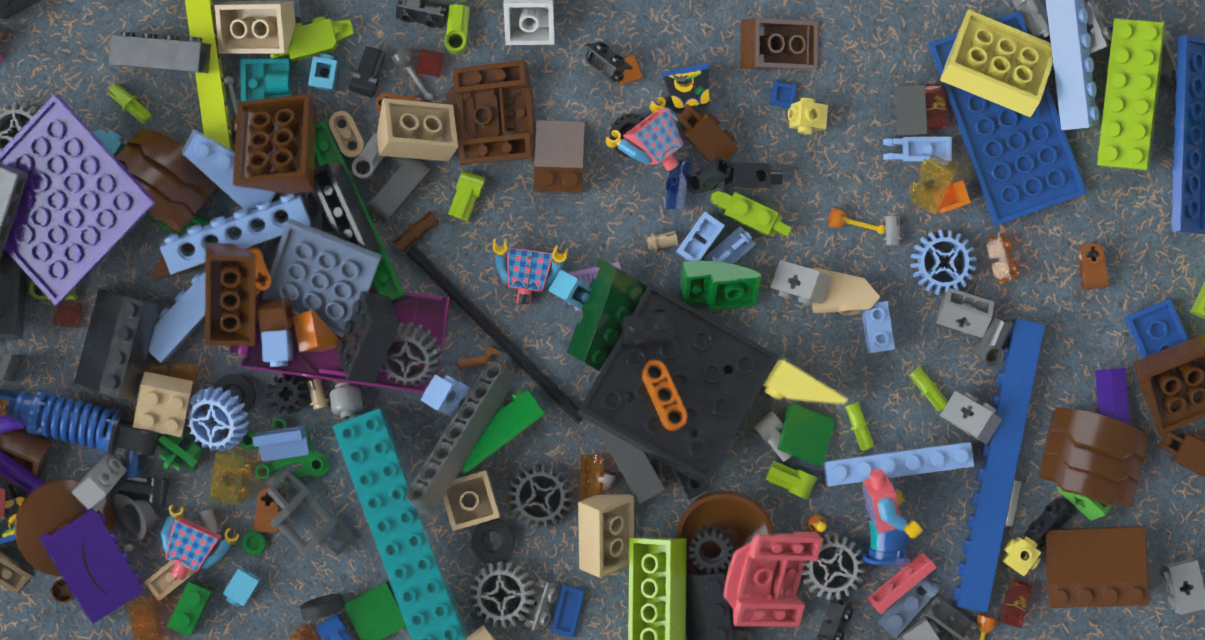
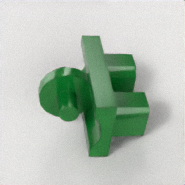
(187, 458)

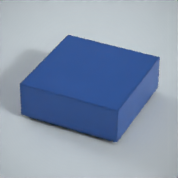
(782, 94)

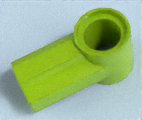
(457, 27)
(467, 192)
(793, 480)

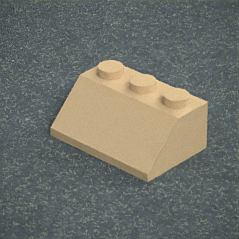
(254, 26)
(416, 130)
(605, 532)

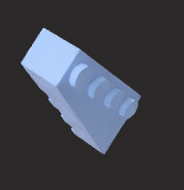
(218, 164)

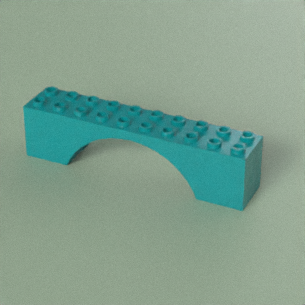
(398, 529)

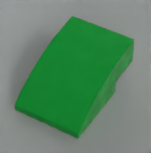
(718, 285)

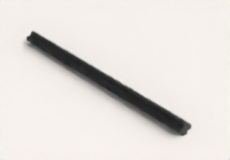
(495, 333)

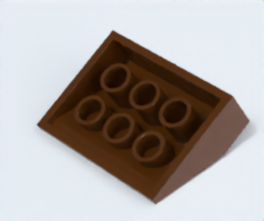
(276, 144)
(1174, 384)
(1097, 567)

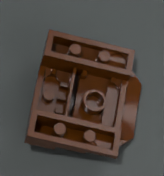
(493, 112)
(168, 177)
(1093, 456)

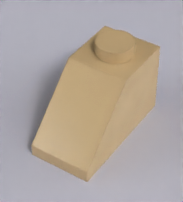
(12, 574)

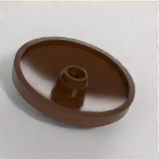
(729, 509)
(47, 511)

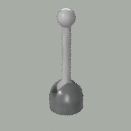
(403, 60)

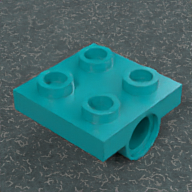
(265, 78)

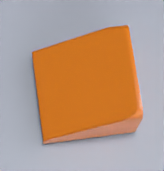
(631, 75)

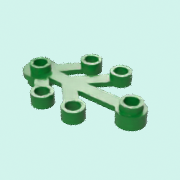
(305, 460)

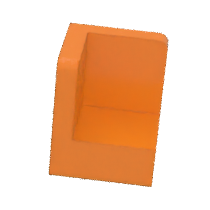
(955, 197)

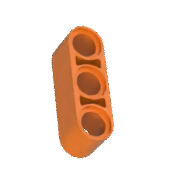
(665, 383)

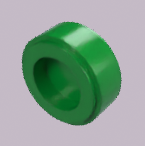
(254, 542)

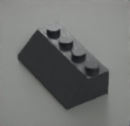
(707, 610)

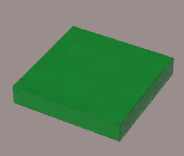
(806, 434)
(375, 613)

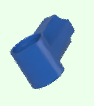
(333, 629)

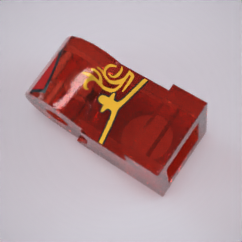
(936, 106)
(1015, 603)

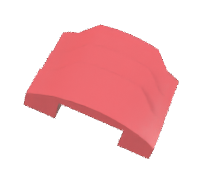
(767, 577)

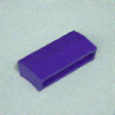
(1113, 394)

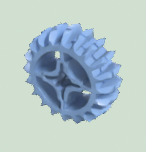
(935, 253)
(222, 414)

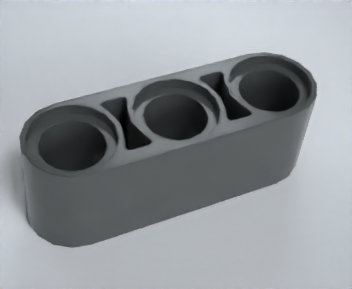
(397, 189)

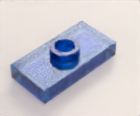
(676, 186)

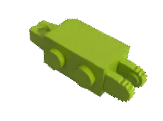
(316, 38)
(750, 213)

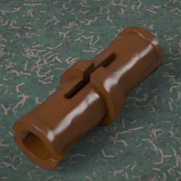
(415, 232)

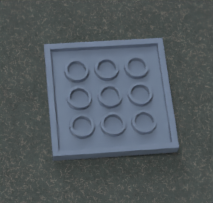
(320, 273)

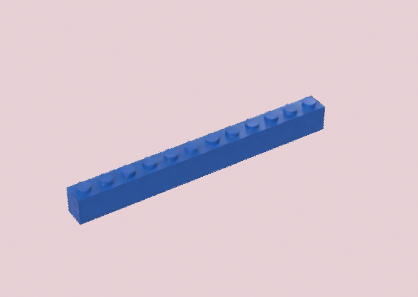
(999, 467)

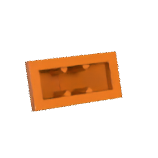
(313, 333)

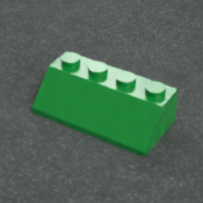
(504, 426)

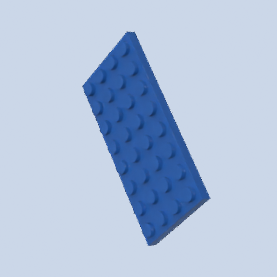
(1015, 157)

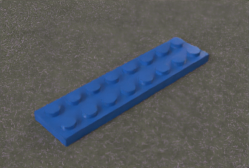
(1189, 142)

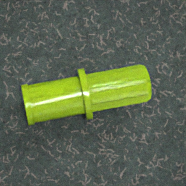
(129, 103)
(928, 389)
(859, 426)

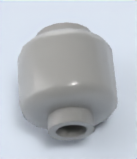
(346, 400)

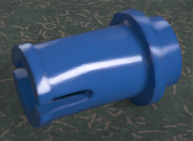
(132, 464)

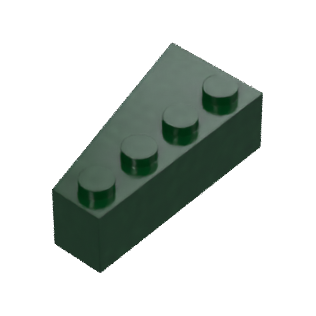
(611, 299)

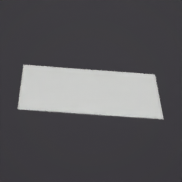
(1013, 503)

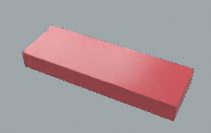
(901, 583)

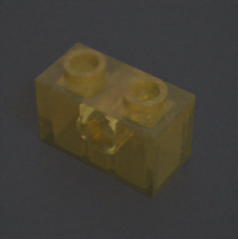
(943, 174)
(220, 489)

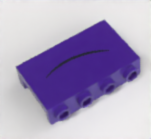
(93, 565)

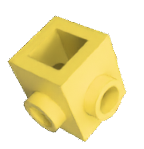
(808, 116)
(1012, 556)

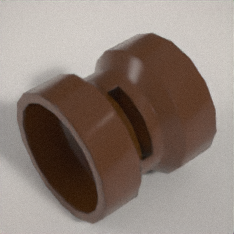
(61, 591)

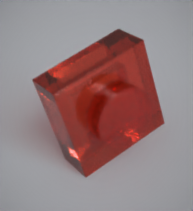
(429, 63)
(68, 315)

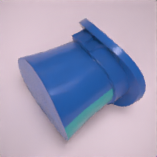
(887, 548)

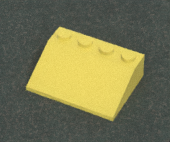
(999, 63)
(792, 383)

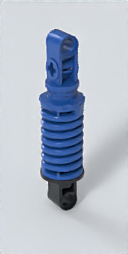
(78, 422)

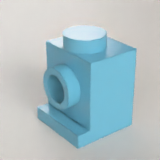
(316, 80)

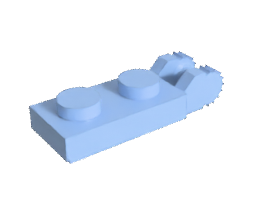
(917, 148)

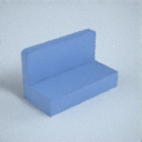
(282, 443)

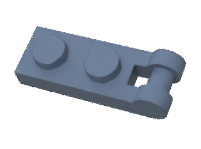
(907, 607)

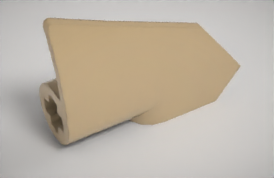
(846, 295)

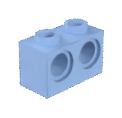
(700, 238)
(878, 328)
(277, 347)
(445, 394)

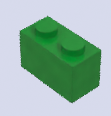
(190, 608)

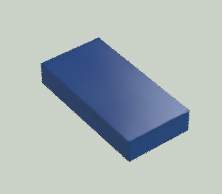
(567, 610)

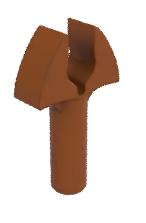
(479, 360)

